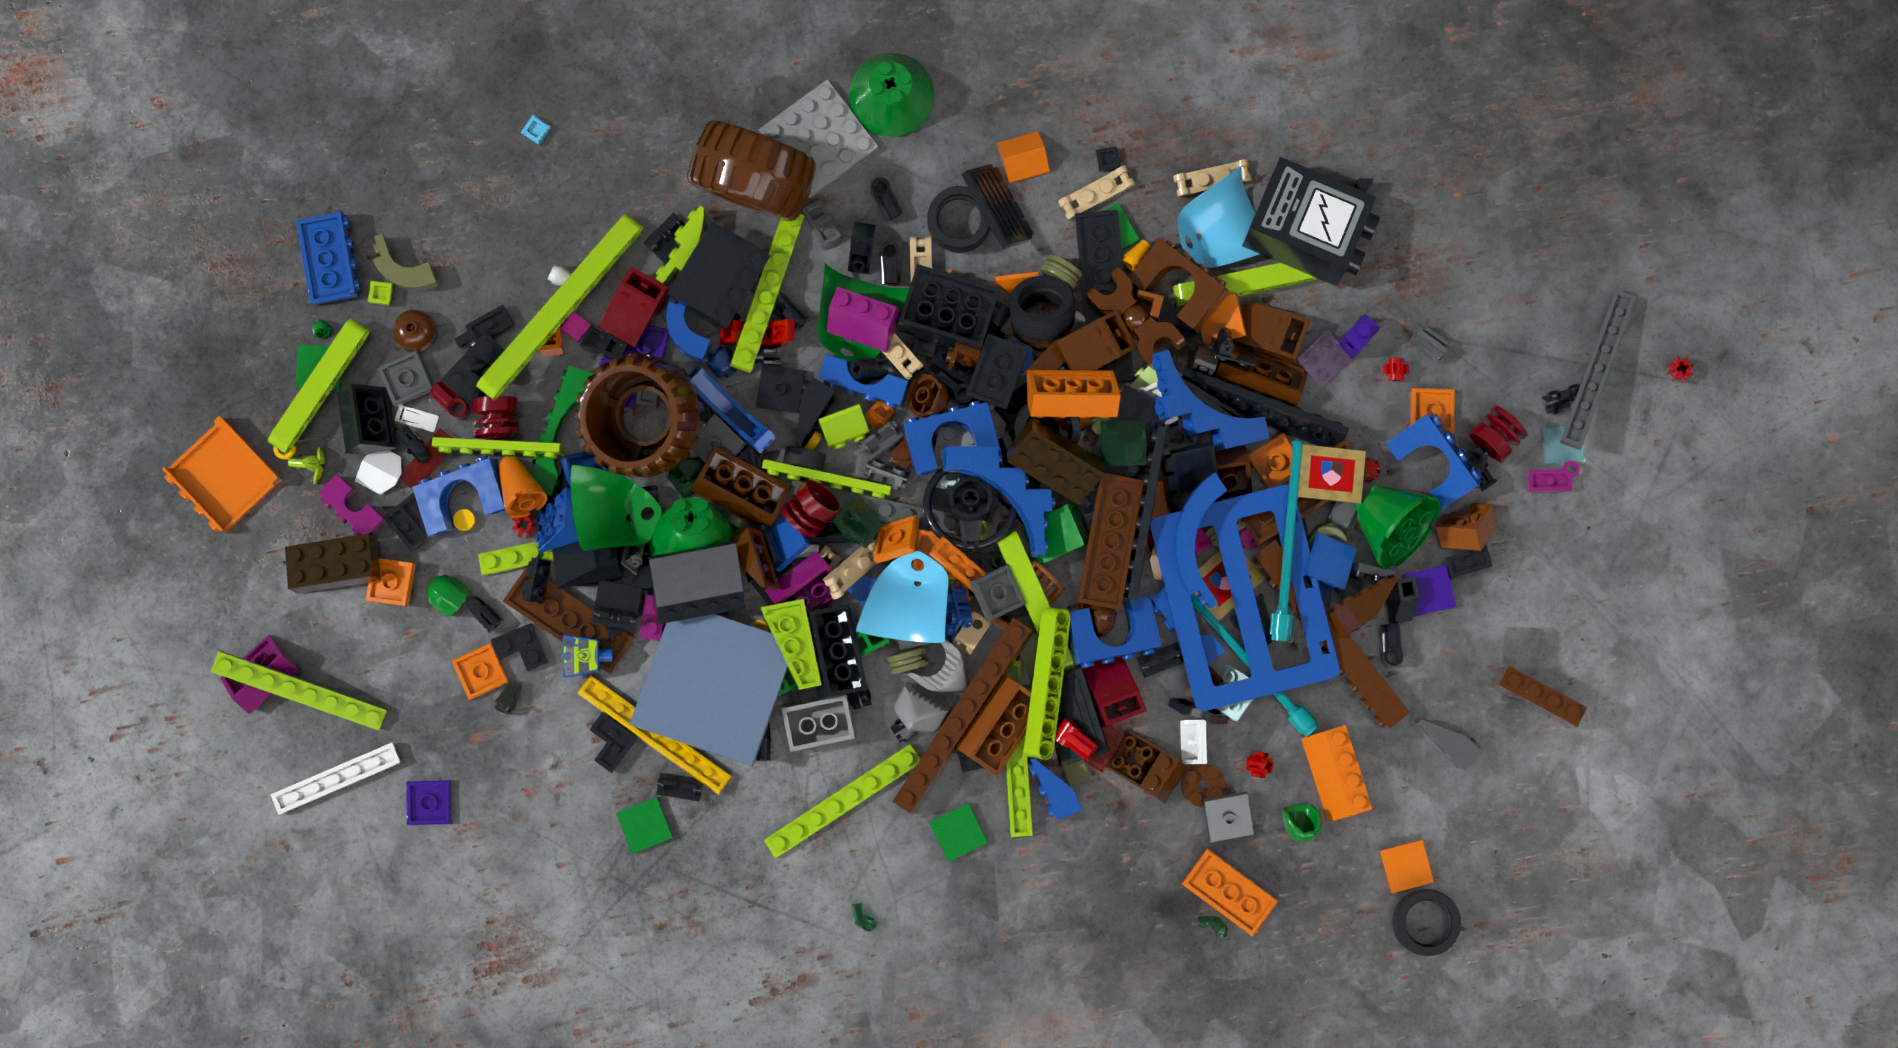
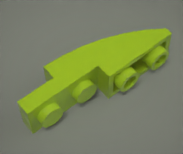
(687, 239)

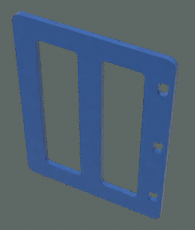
(1263, 677)

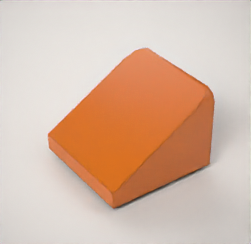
(879, 414)

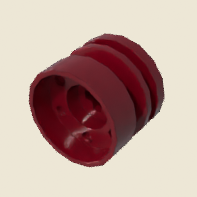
(496, 418)
(1500, 431)
(811, 508)

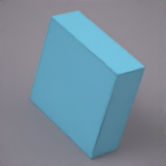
(536, 130)

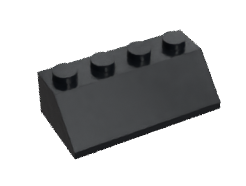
(836, 652)

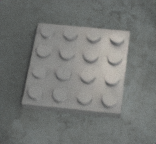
(825, 131)

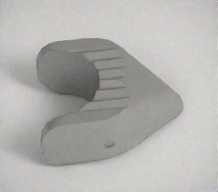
(950, 678)
(918, 712)

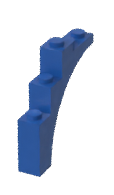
(1197, 416)
(1010, 482)

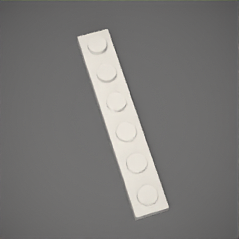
(336, 778)

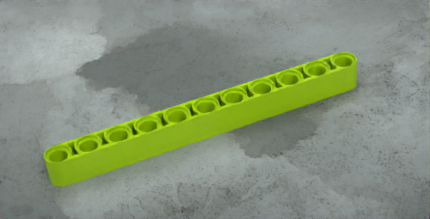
(559, 306)

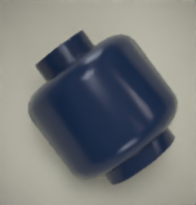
(720, 361)

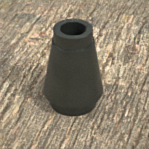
(508, 698)

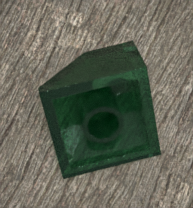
(1123, 443)

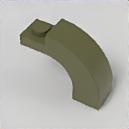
(407, 278)

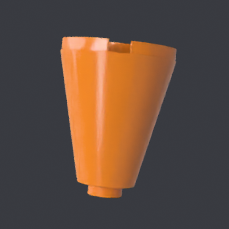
(519, 488)

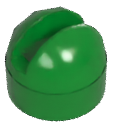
(318, 333)

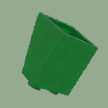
(1065, 533)

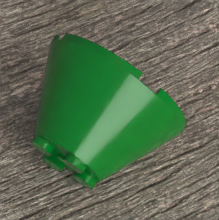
(891, 94)
(1396, 522)
(689, 525)

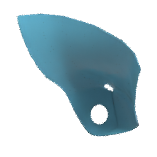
(1222, 219)
(903, 610)

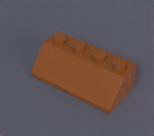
(998, 726)

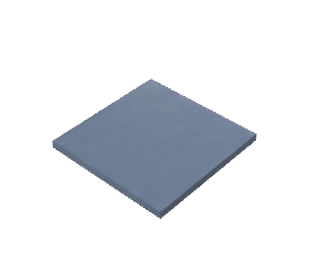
(712, 686)

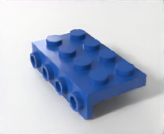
(328, 258)

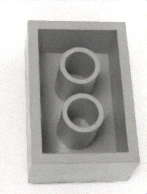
(818, 723)

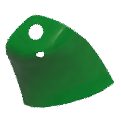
(834, 279)
(601, 507)

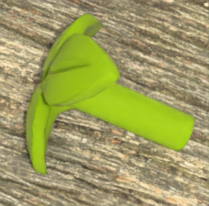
(311, 463)

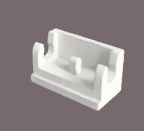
(1193, 741)

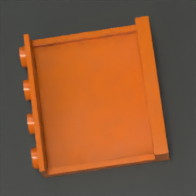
(222, 476)

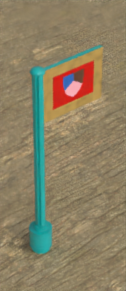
(1314, 474)
(1216, 581)

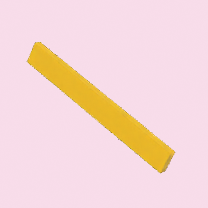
(675, 751)

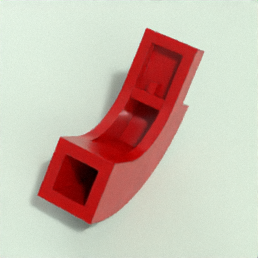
(776, 333)

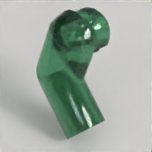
(862, 920)
(1215, 923)

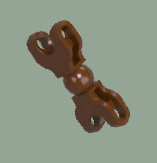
(1135, 317)

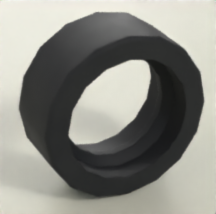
(804, 458)

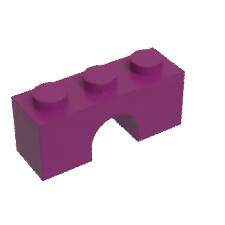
(337, 495)

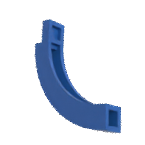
(730, 411)
(1185, 537)

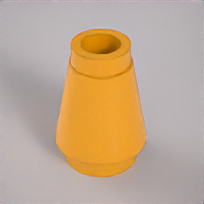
(1135, 255)

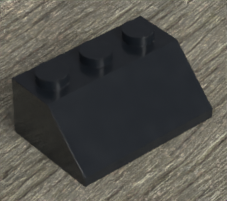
(366, 419)

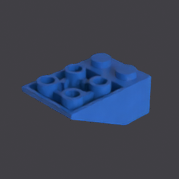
(556, 523)
(1059, 795)

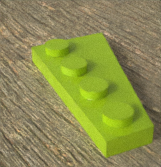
(793, 636)

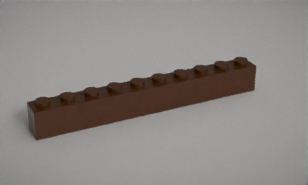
(1352, 661)
(961, 717)

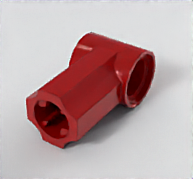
(1070, 736)

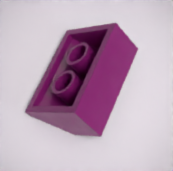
(862, 319)
(805, 583)
(267, 654)

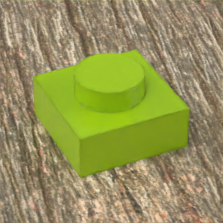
(380, 293)

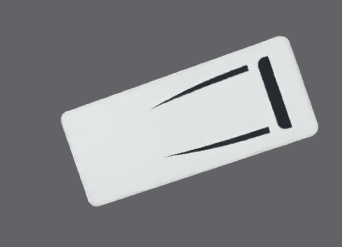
(416, 418)

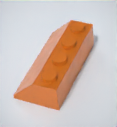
(1072, 393)
(1336, 773)

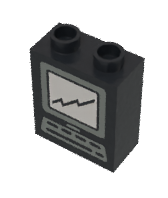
(1312, 223)

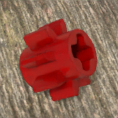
(1681, 364)
(1395, 369)
(530, 527)
(1259, 764)

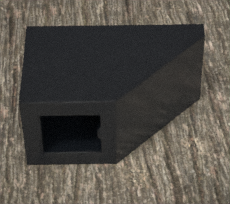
(861, 247)
(1403, 600)

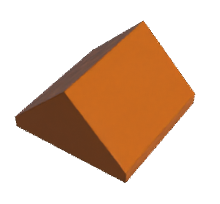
(1023, 157)

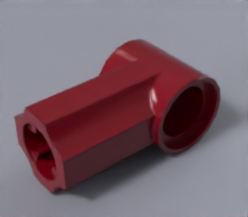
(449, 400)

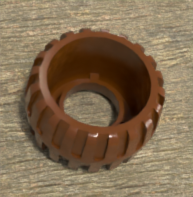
(751, 170)
(603, 410)

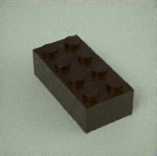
(1055, 461)
(332, 563)

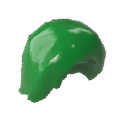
(446, 594)
(1302, 822)

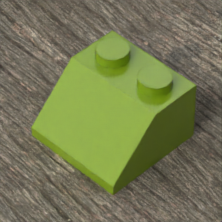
(844, 427)

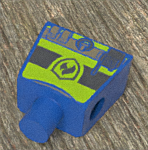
(583, 656)

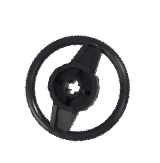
(969, 514)

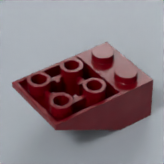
(634, 307)
(1114, 691)

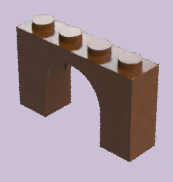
(1207, 292)
(1558, 706)

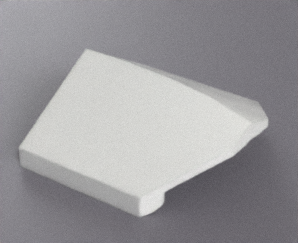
(380, 471)

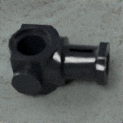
(1481, 455)

